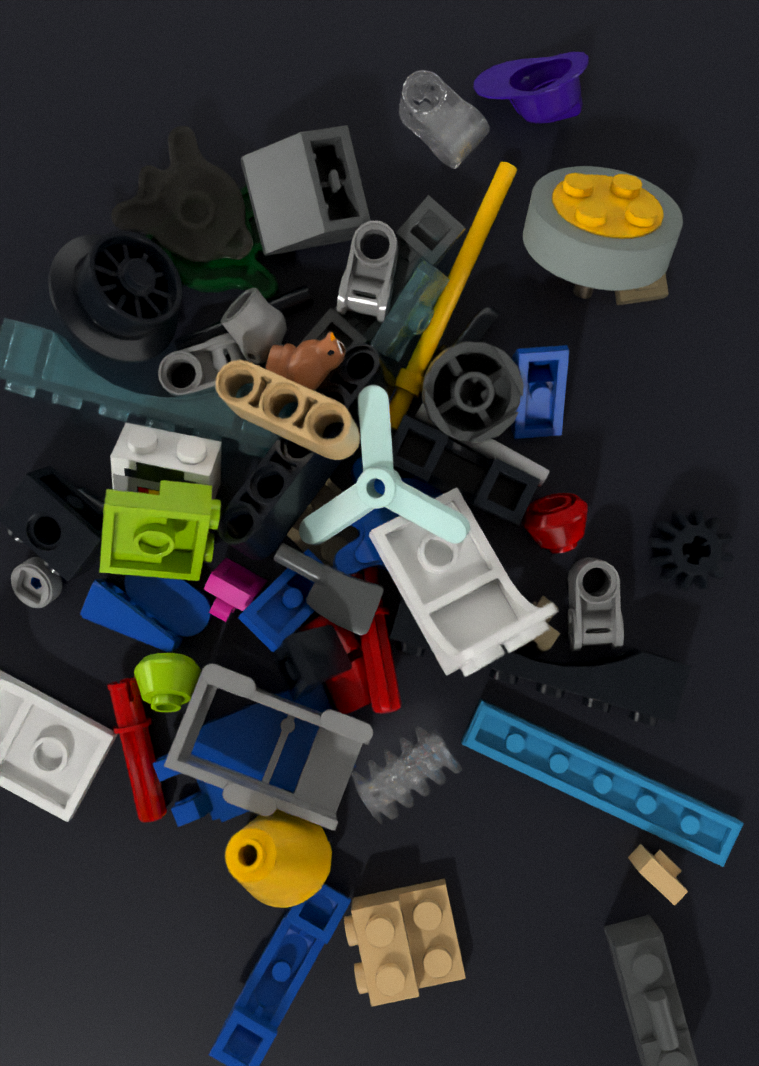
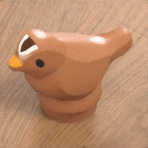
(308, 362)

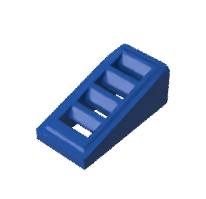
(114, 609)

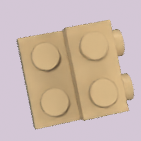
(404, 941)

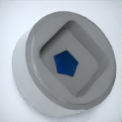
(35, 583)

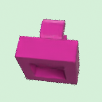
(233, 587)

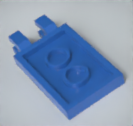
(245, 744)

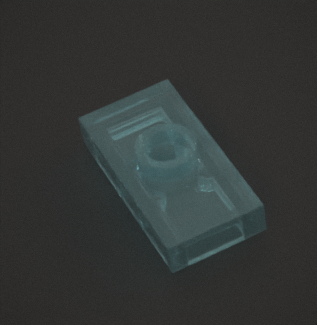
(410, 312)

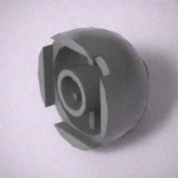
(472, 391)

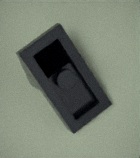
(311, 659)

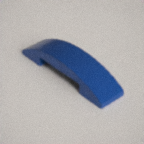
(278, 978)

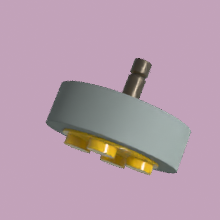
(601, 228)

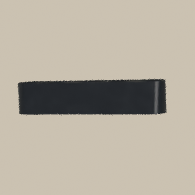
(289, 469)

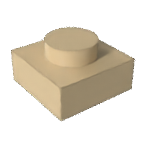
(659, 872)

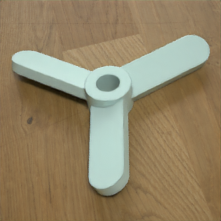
(398, 496)

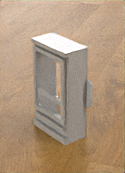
(323, 773)

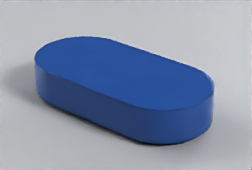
(172, 602)

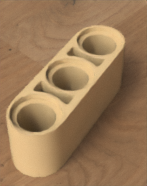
(272, 393)

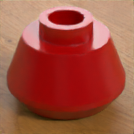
(556, 521)

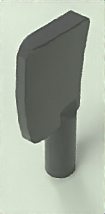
(335, 595)

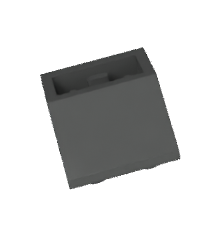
(306, 190)

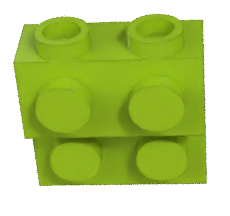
(160, 532)

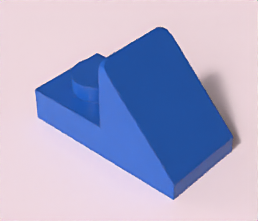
(544, 391)
(280, 608)

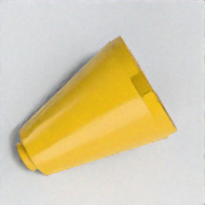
(280, 859)

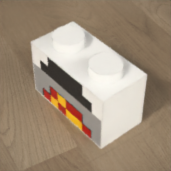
(151, 455)

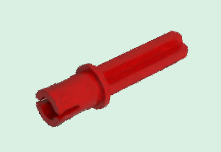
(379, 657)
(137, 749)

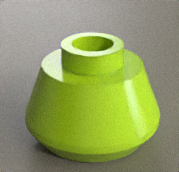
(167, 680)

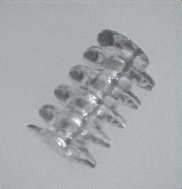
(405, 773)

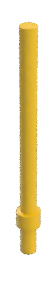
(410, 380)

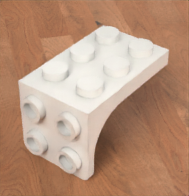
(458, 591)
(48, 748)

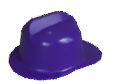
(537, 87)

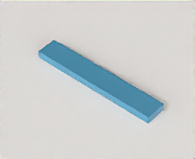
(601, 782)

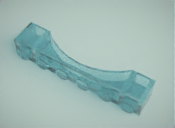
(45, 361)

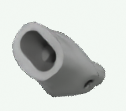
(254, 325)

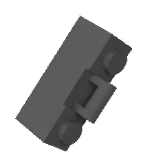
(650, 993)

